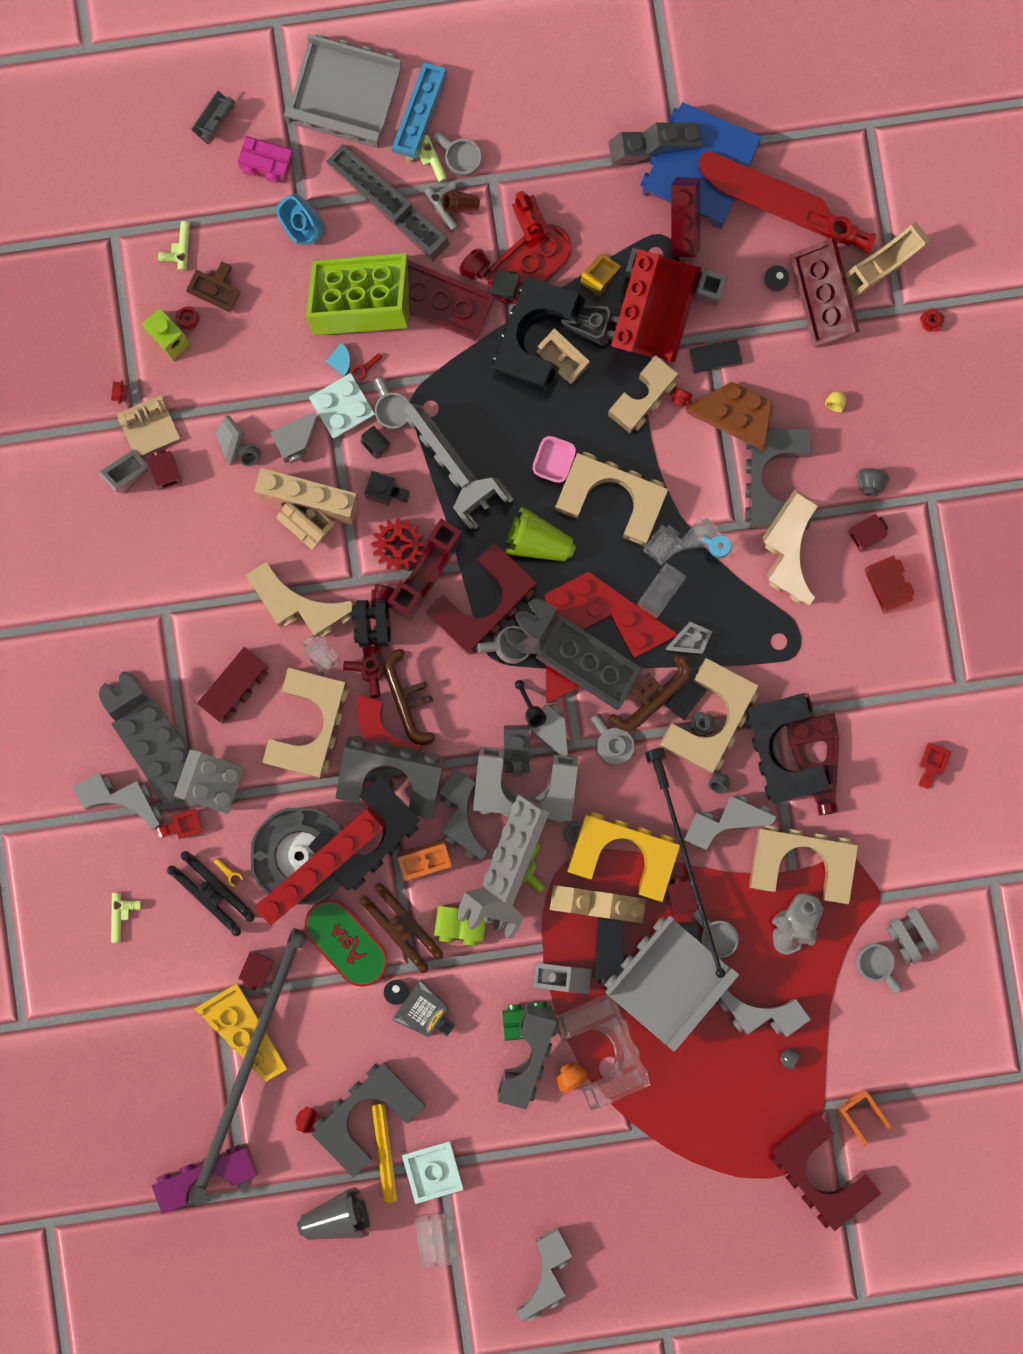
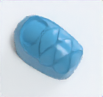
(300, 220)

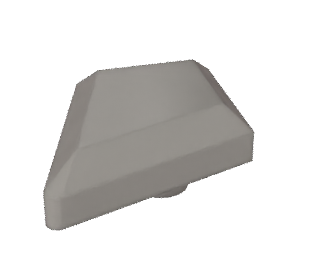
(229, 438)
(690, 640)

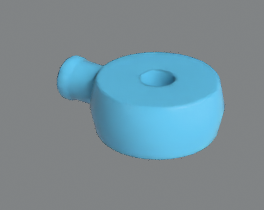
(713, 542)

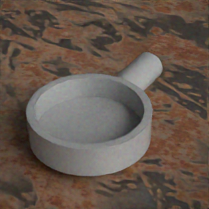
(461, 155)
(390, 407)
(503, 648)
(614, 744)
(723, 935)
(876, 964)

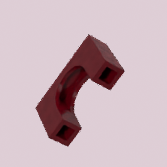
(440, 548)
(470, 631)
(834, 1206)

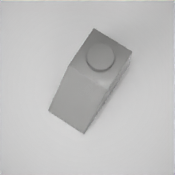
(295, 437)
(553, 730)
(562, 978)

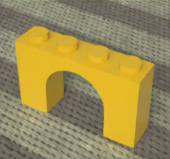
(657, 852)

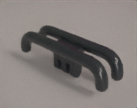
(211, 893)

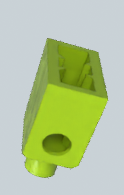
(165, 334)

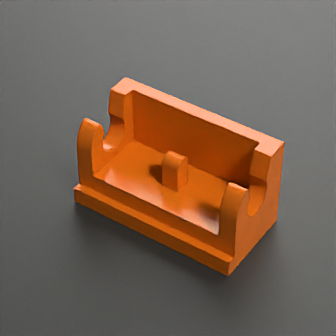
(424, 859)

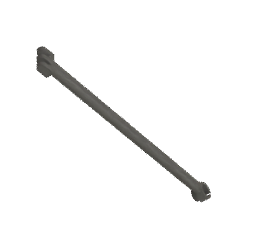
(296, 940)

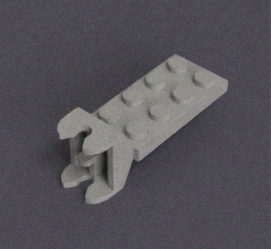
(473, 491)
(506, 870)

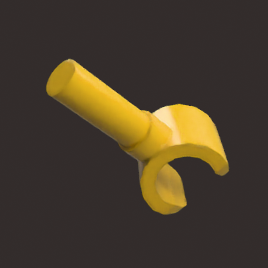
(227, 871)

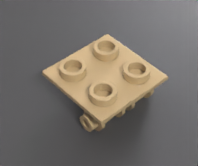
(148, 426)

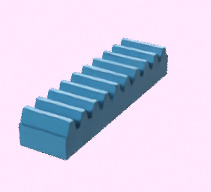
(419, 110)

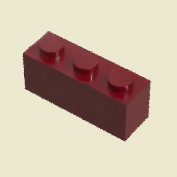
(685, 217)
(234, 686)

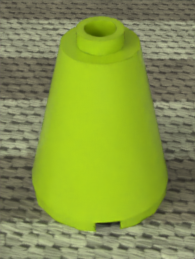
(538, 539)

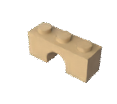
(631, 412)

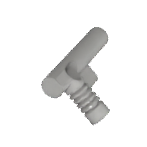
(446, 216)

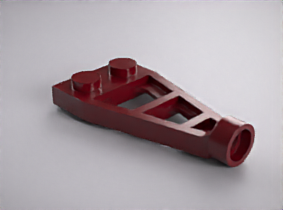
(813, 730)

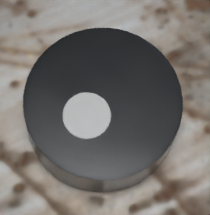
(776, 278)
(396, 992)

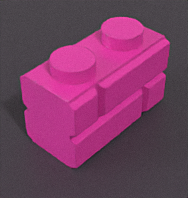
(265, 159)

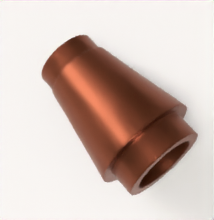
(458, 202)

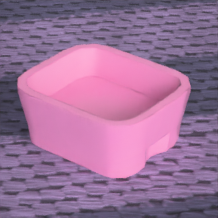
(554, 459)

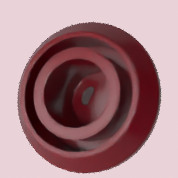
(475, 265)

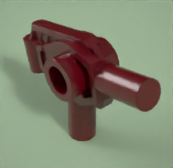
(370, 667)

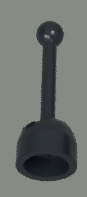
(534, 715)

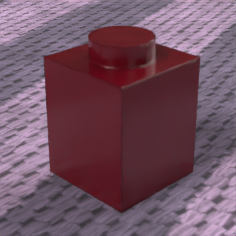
(164, 469)
(868, 532)
(681, 896)
(256, 970)

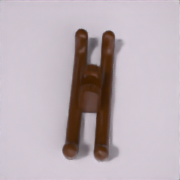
(401, 702)

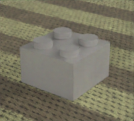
(208, 781)

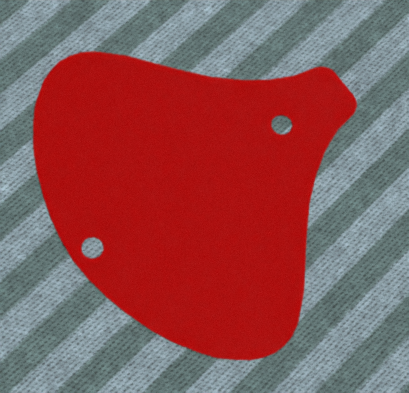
(721, 1090)

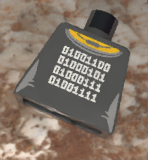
(424, 1012)

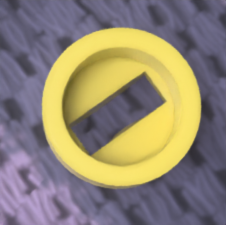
(836, 401)

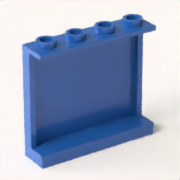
(716, 137)

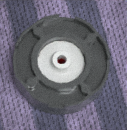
(281, 839)

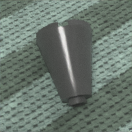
(336, 1218)

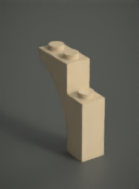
(785, 537)
(286, 604)

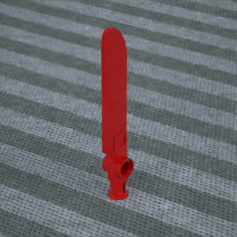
(780, 200)

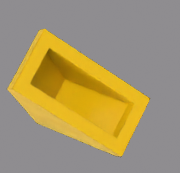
(599, 274)

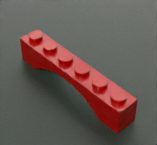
(320, 865)

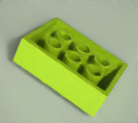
(358, 294)

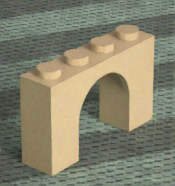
(589, 472)
(280, 488)
(737, 695)
(310, 758)
(837, 857)

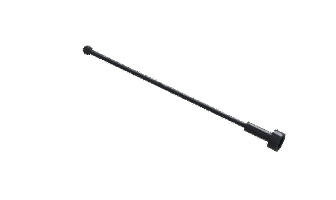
(656, 756)

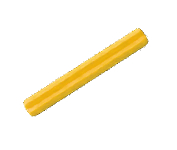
(384, 1153)

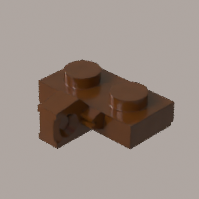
(215, 287)

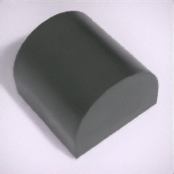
(374, 442)

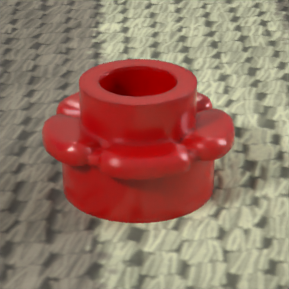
(183, 313)
(932, 326)
(119, 391)
(681, 397)

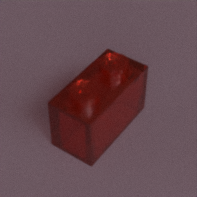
(889, 584)

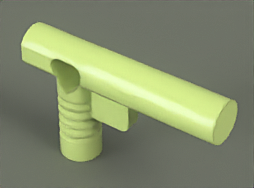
(432, 158)
(178, 249)
(121, 914)

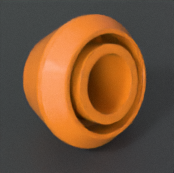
(570, 1077)

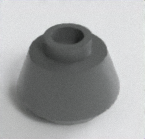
(872, 481)

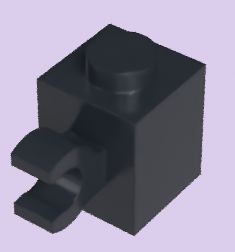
(382, 489)

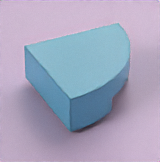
(340, 360)

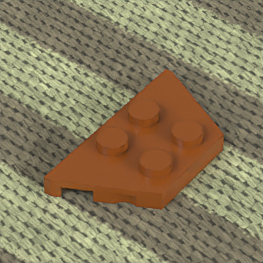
(736, 413)

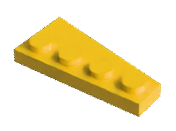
(236, 1021)

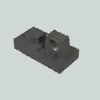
(516, 749)

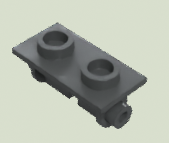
(213, 116)

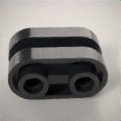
(363, 634)

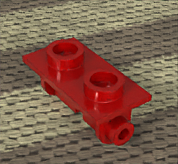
(529, 216)

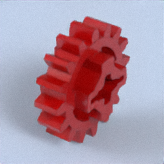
(386, 544)

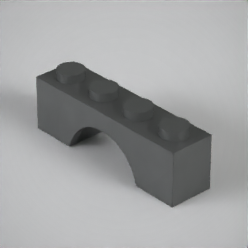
(518, 1083)

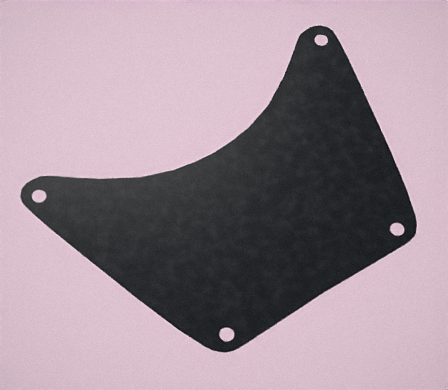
(497, 433)

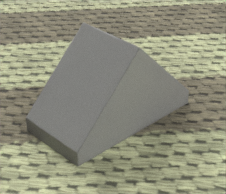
(124, 472)

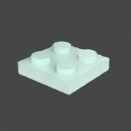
(342, 406)
(432, 1172)

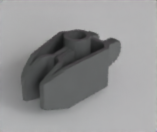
(594, 324)

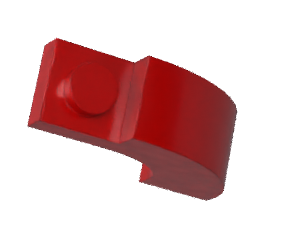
(370, 722)

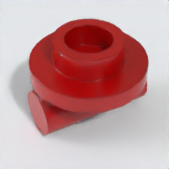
(306, 1119)

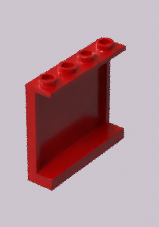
(656, 306)

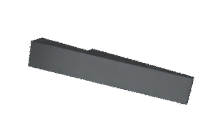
(389, 202)

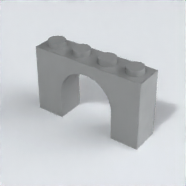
(494, 797)

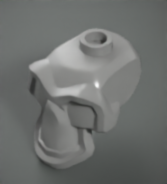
(797, 924)

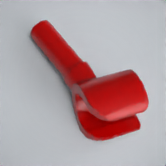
(366, 366)

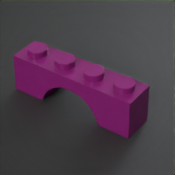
(174, 1190)

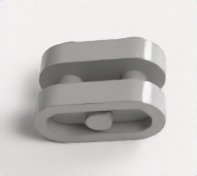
(909, 950)

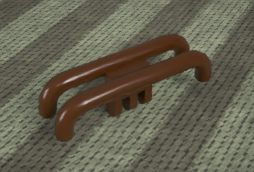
(654, 695)
(401, 927)

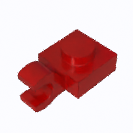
(933, 761)
(185, 825)

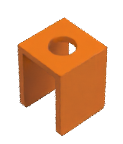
(851, 1102)

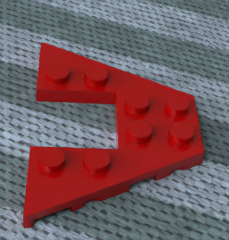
(589, 601)

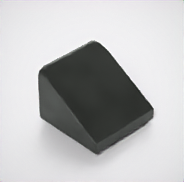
(505, 285)

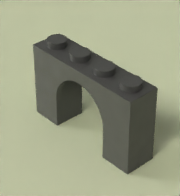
(708, 287)
(780, 443)
(421, 768)
(334, 1131)

